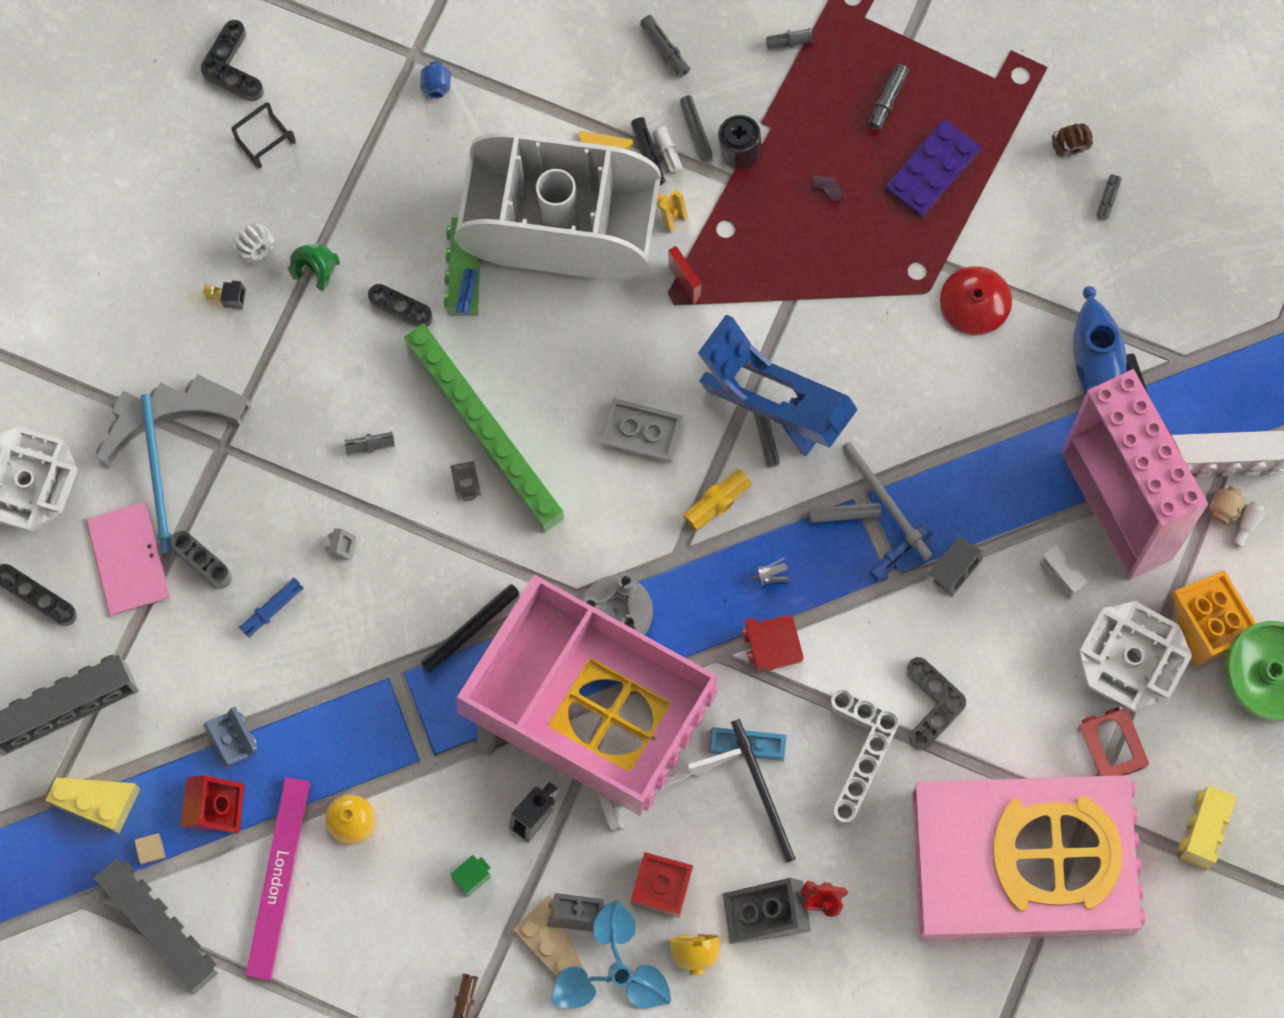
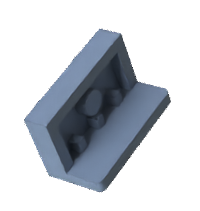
(231, 737)

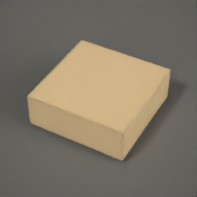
(150, 849)

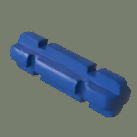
(466, 291)

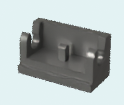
(956, 565)
(574, 911)

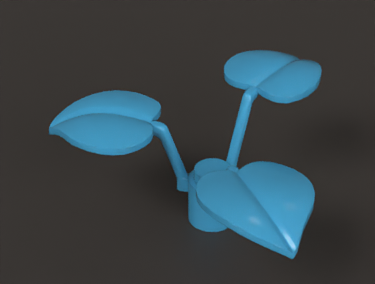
(644, 989)

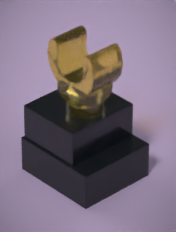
(231, 294)

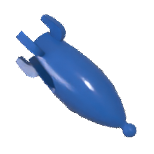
(1097, 344)

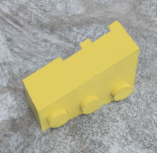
(94, 801)
(1206, 827)

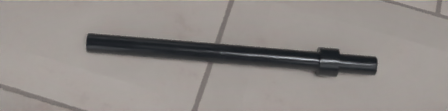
(745, 745)

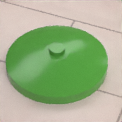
(1257, 670)

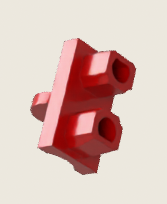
(823, 898)

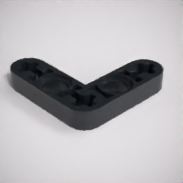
(222, 63)
(942, 706)

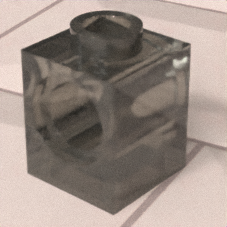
(465, 471)

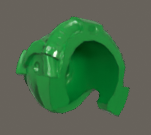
(318, 259)

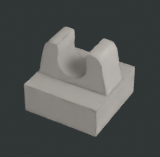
(341, 544)

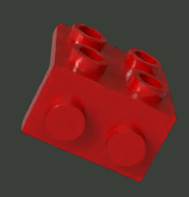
(772, 643)

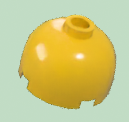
(350, 819)
(695, 952)

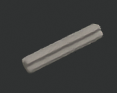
(844, 512)

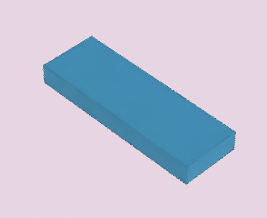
(764, 744)

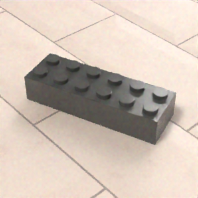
(65, 702)

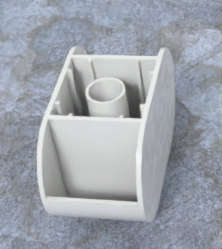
(558, 206)

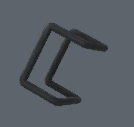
(287, 134)

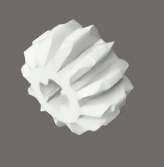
(253, 243)

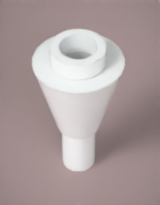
(1251, 517)

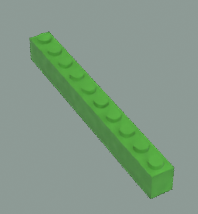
(484, 428)

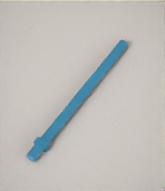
(164, 535)

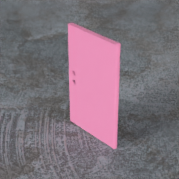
(124, 561)

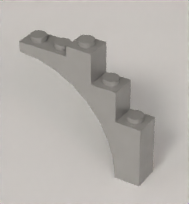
(201, 399)

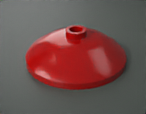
(975, 314)

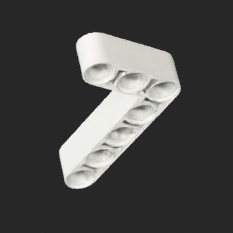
(867, 755)

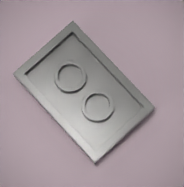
(641, 430)

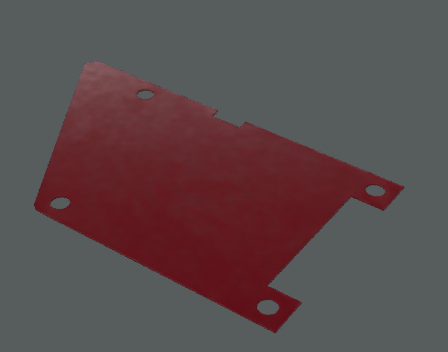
(801, 242)

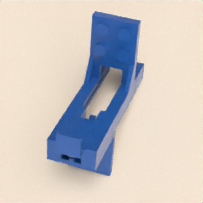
(811, 418)

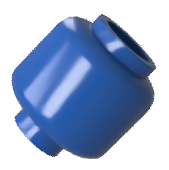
(435, 80)

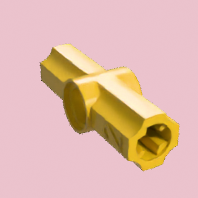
(717, 499)

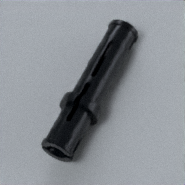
(645, 143)

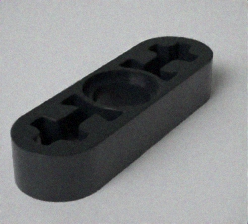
(397, 296)

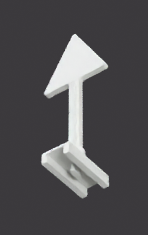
(697, 768)

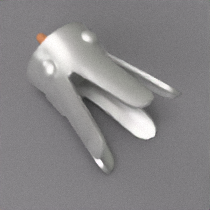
(767, 571)

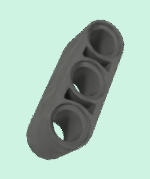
(195, 550)

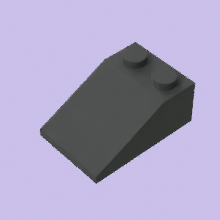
(766, 911)

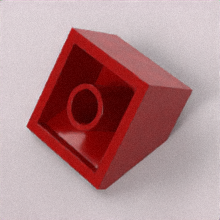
(212, 804)

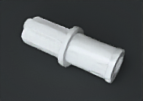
(667, 149)

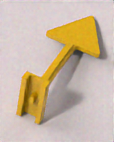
(670, 207)

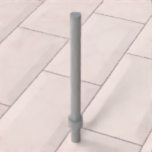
(912, 536)

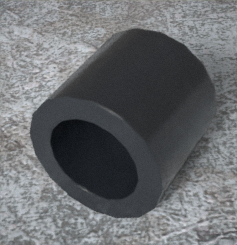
(744, 151)

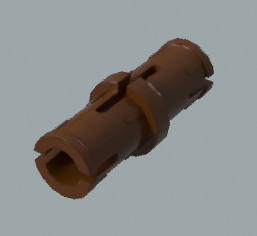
(465, 996)

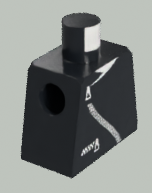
(533, 811)

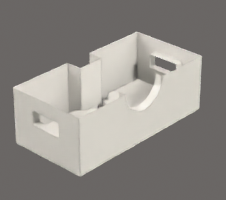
(1069, 580)

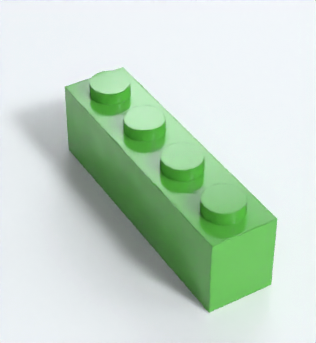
(459, 261)

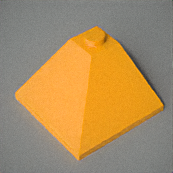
(1210, 616)

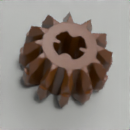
(1072, 140)

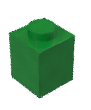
(471, 874)

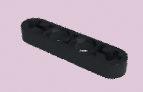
(35, 594)

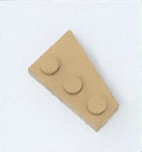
(548, 943)

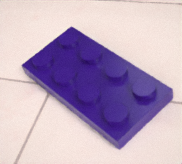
(933, 168)

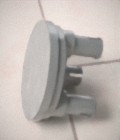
(622, 600)

